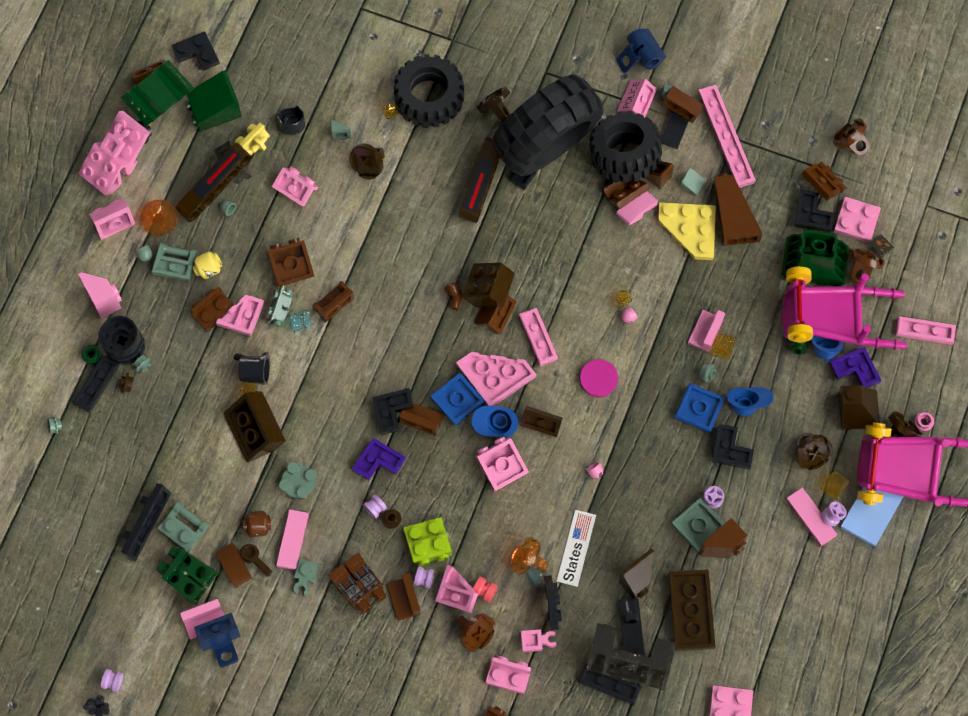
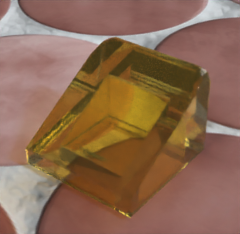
(723, 346)
(835, 485)

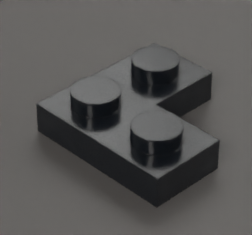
(196, 46)
(809, 217)
(388, 405)
(727, 453)
(553, 600)

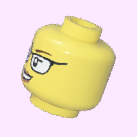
(207, 265)

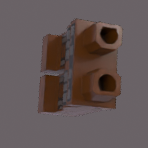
(363, 588)

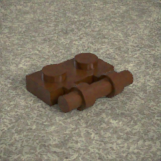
(824, 180)

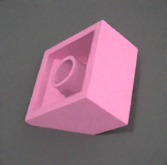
(112, 218)
(102, 294)

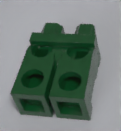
(182, 568)

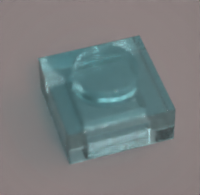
(535, 577)

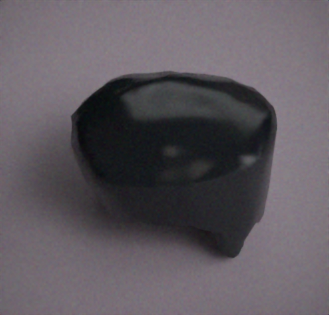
(290, 120)

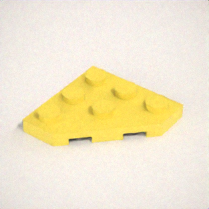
(691, 227)

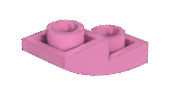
(635, 209)

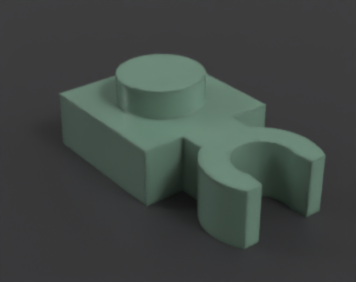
(305, 573)

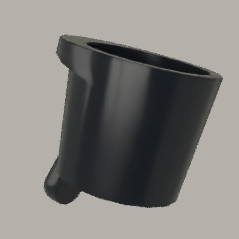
(254, 368)

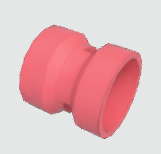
(485, 589)

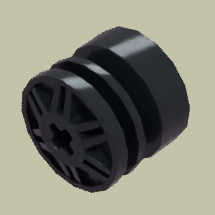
(116, 332)

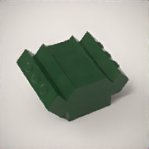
(157, 92)
(819, 253)

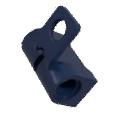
(642, 49)
(219, 636)

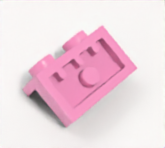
(294, 185)
(508, 674)

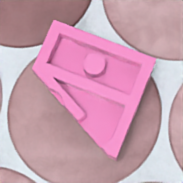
(242, 316)
(456, 591)

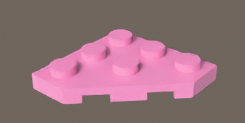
(495, 375)

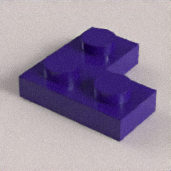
(858, 363)
(378, 455)

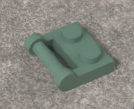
(174, 267)
(179, 532)

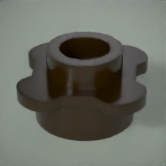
(126, 383)

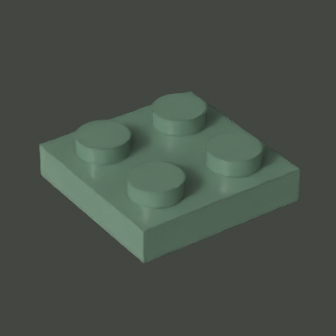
(697, 524)

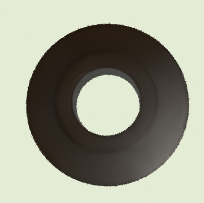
(391, 524)

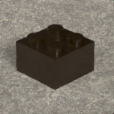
(488, 285)

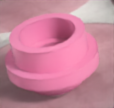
(924, 416)

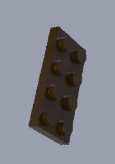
(691, 610)

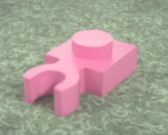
(114, 141)
(533, 640)

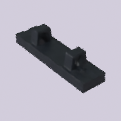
(152, 509)
(631, 632)

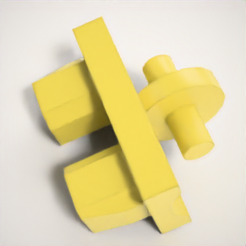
(255, 139)

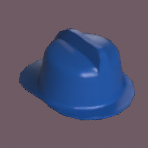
(825, 347)
(748, 400)
(494, 421)

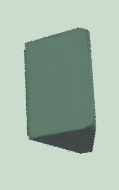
(340, 131)
(692, 182)

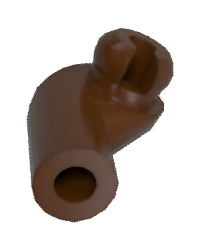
(454, 290)

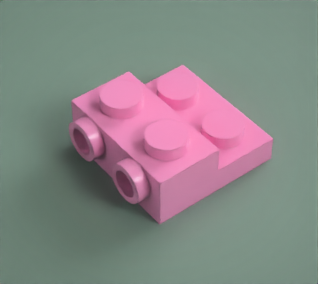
(501, 463)

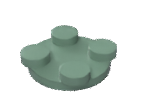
(298, 481)

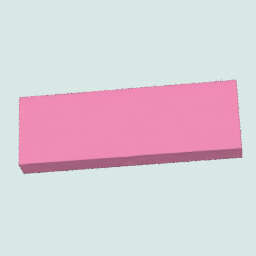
(925, 330)
(538, 337)
(811, 517)
(292, 540)

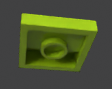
(428, 542)

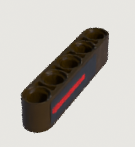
(213, 182)
(480, 182)

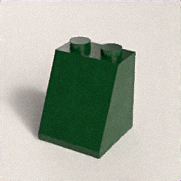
(213, 102)

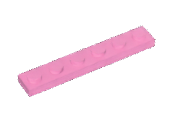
(726, 136)

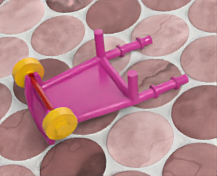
(830, 311)
(903, 466)

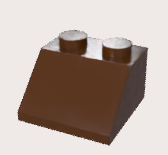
(725, 542)

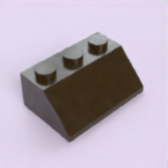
(254, 426)

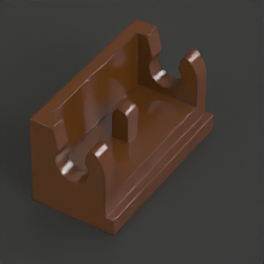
(333, 301)

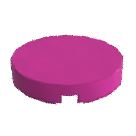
(599, 378)

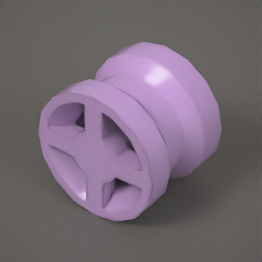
(715, 493)
(374, 506)
(834, 513)
(424, 577)
(112, 680)

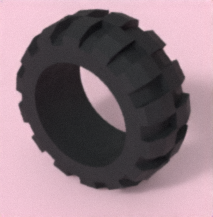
(547, 125)

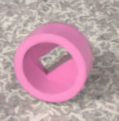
(628, 315)
(595, 470)

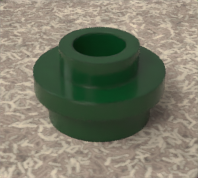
(798, 348)
(91, 349)

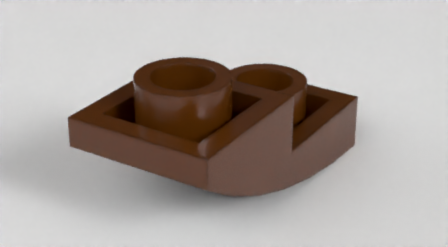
(234, 565)

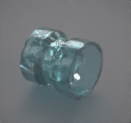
(296, 321)

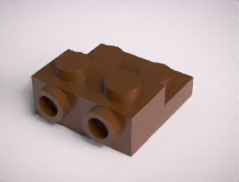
(290, 262)

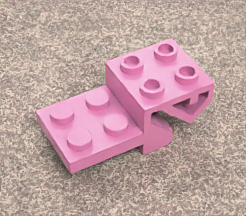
(104, 170)

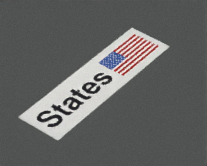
(576, 548)

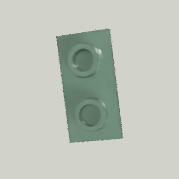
(280, 299)

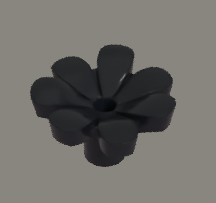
(97, 706)

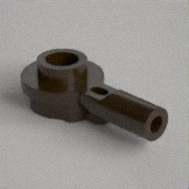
(250, 554)

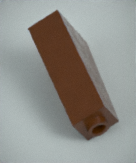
(734, 213)

